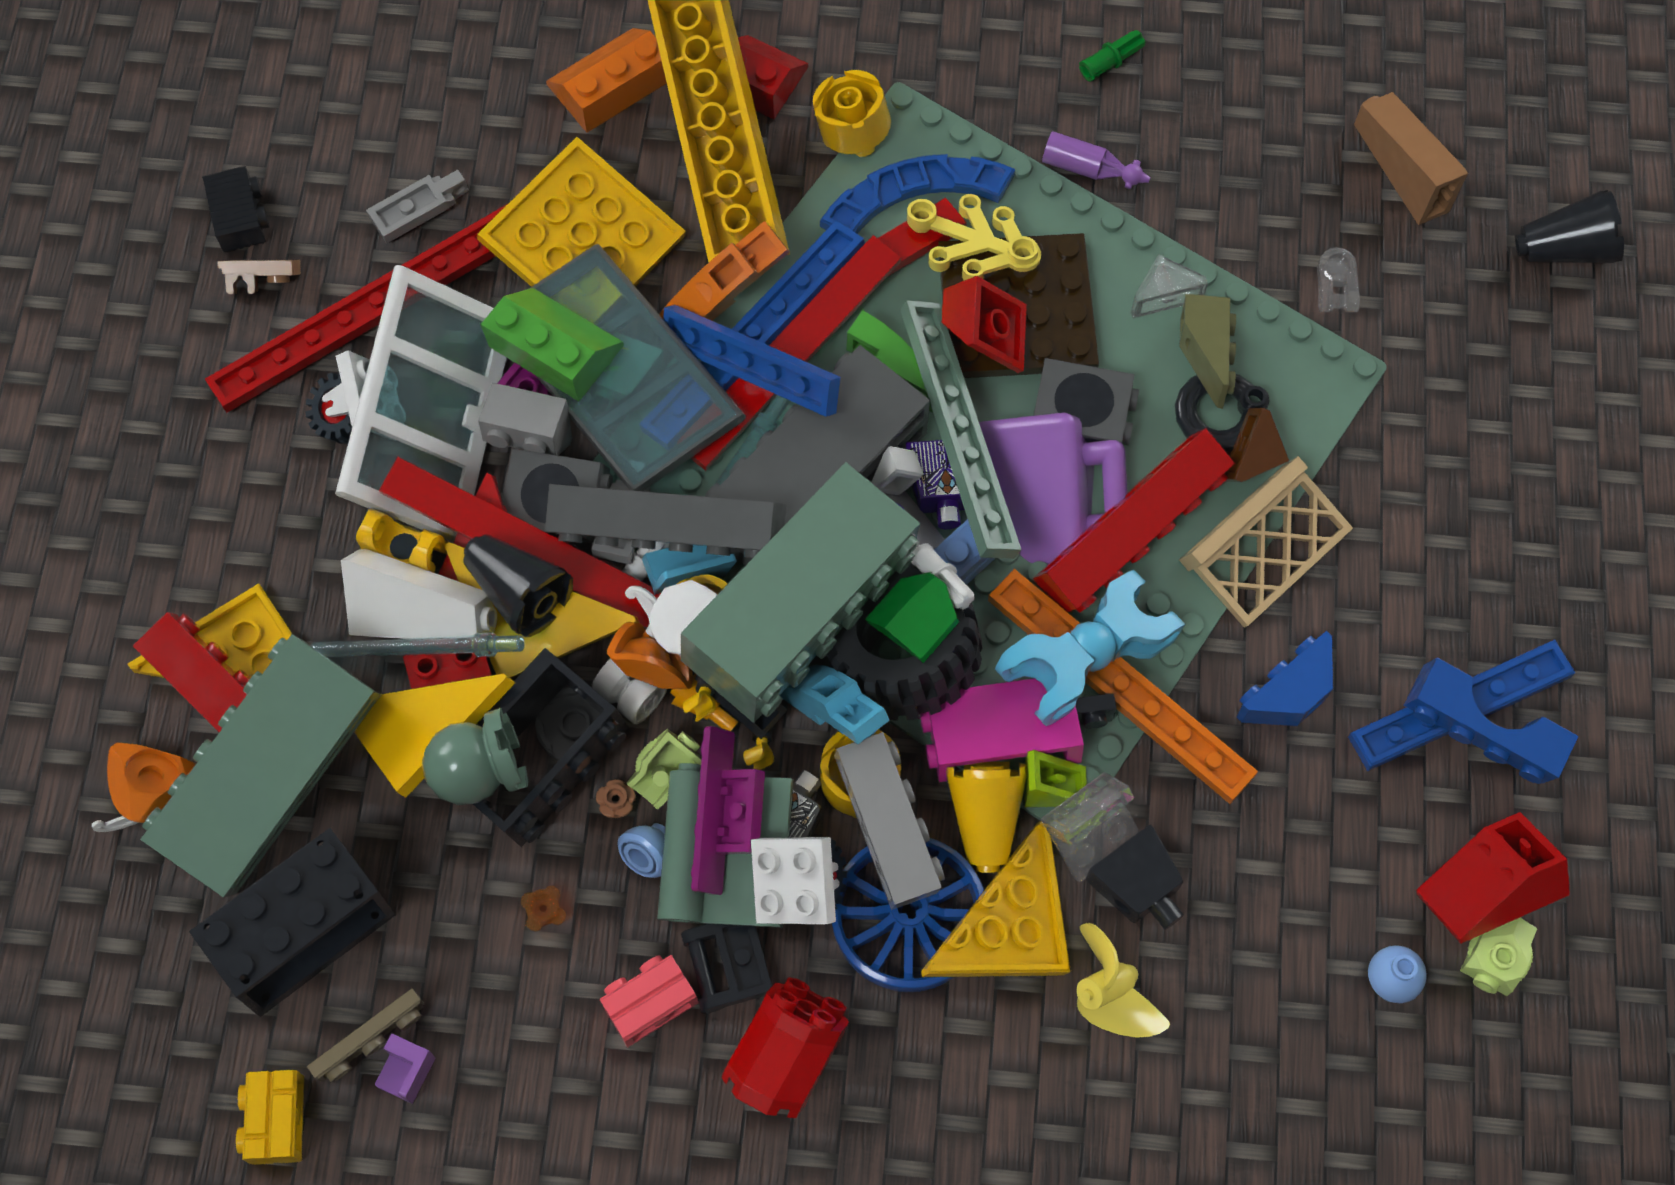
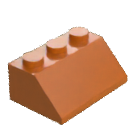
(610, 78)

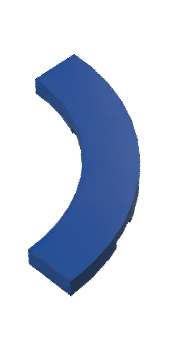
(916, 178)

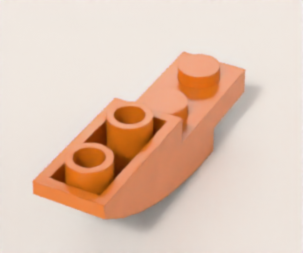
(730, 273)

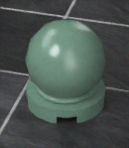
(471, 761)

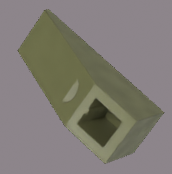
(1207, 345)

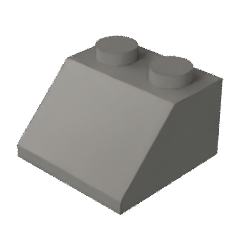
(525, 420)

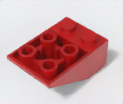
(1496, 879)

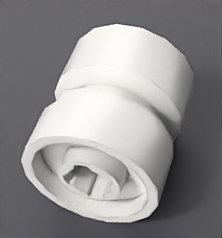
(634, 697)

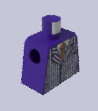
(937, 487)

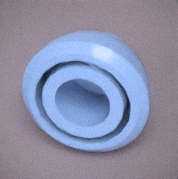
(643, 849)
(1397, 974)

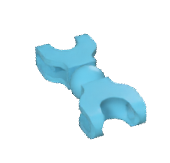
(1066, 660)

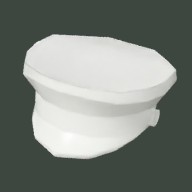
(676, 610)

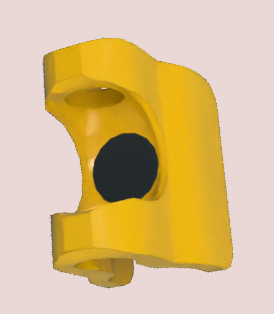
(385, 536)

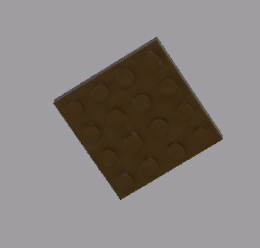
(1057, 307)

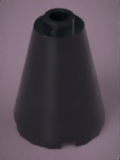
(1575, 233)
(518, 583)

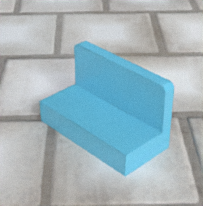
(670, 567)

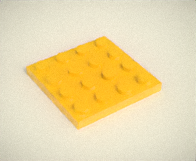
(574, 207)

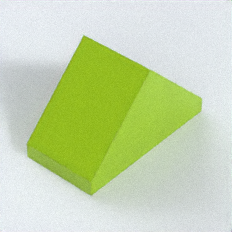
(1051, 779)

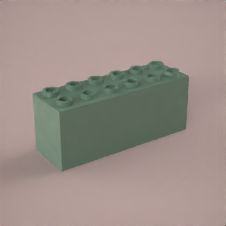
(800, 593)
(259, 766)

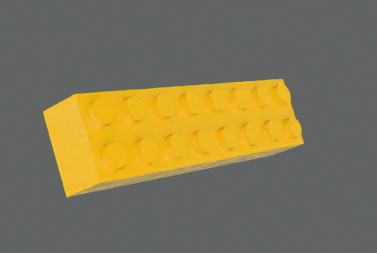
(715, 120)

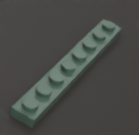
(960, 431)

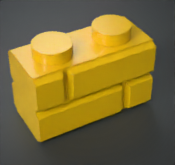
(271, 1117)

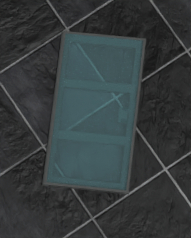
(655, 396)

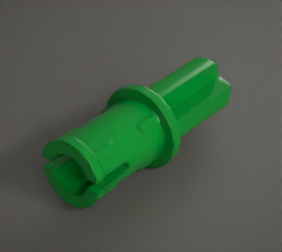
(1111, 55)

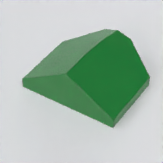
(916, 614)

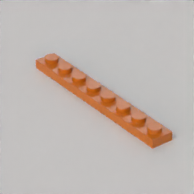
(1133, 694)

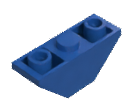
(1293, 688)

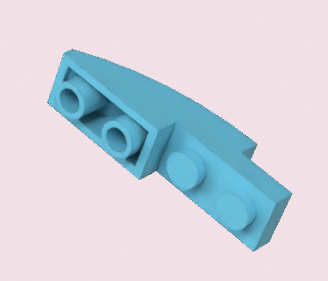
(838, 701)

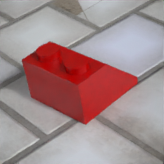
(770, 74)

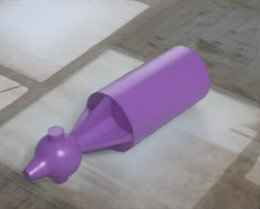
(1090, 160)

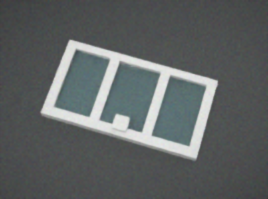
(421, 395)

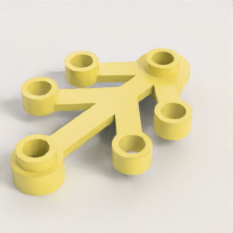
(923, 217)

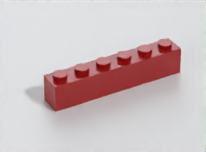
(1133, 522)

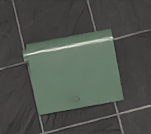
(737, 901)

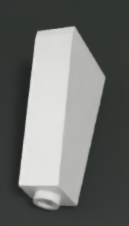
(410, 602)

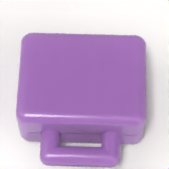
(1049, 478)

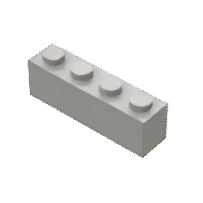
(888, 821)

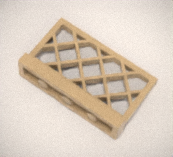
(1252, 512)

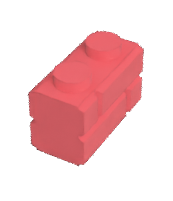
(648, 999)

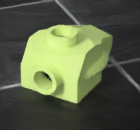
(657, 761)
(1500, 957)

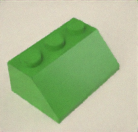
(550, 341)

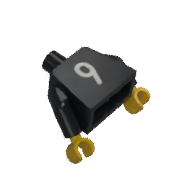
(703, 704)

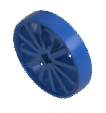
(898, 922)

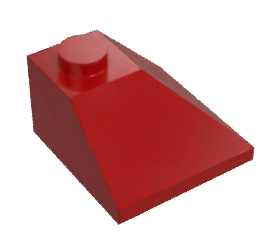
(987, 320)

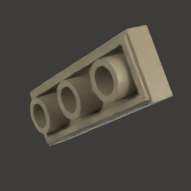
(367, 1038)

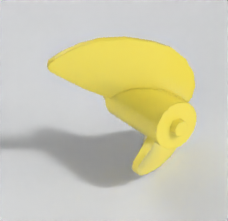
(1110, 997)

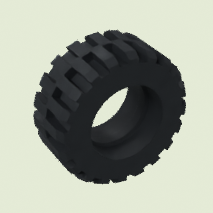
(907, 684)

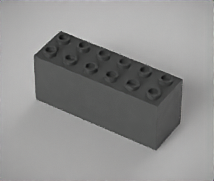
(807, 449)

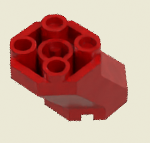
(786, 1048)

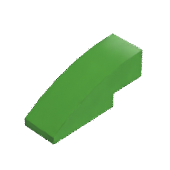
(886, 347)

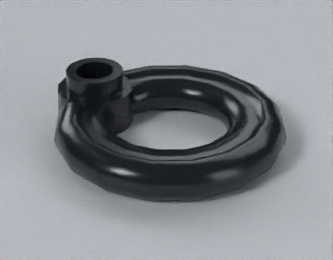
(1193, 391)

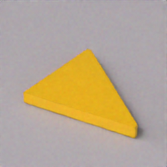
(574, 627)
(242, 629)
(407, 720)
(1013, 923)

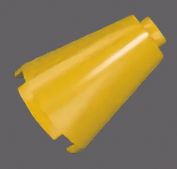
(987, 810)

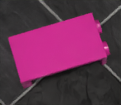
(997, 725)

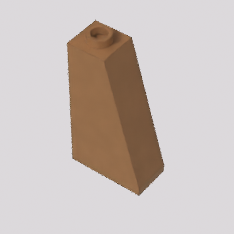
(1411, 157)

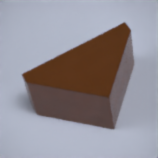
(1256, 447)

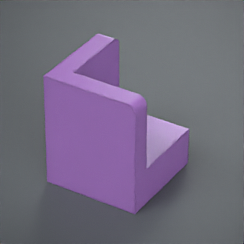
(404, 1068)

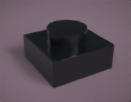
(1095, 710)

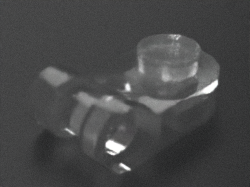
(1338, 269)

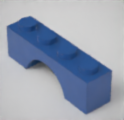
(1446, 698)

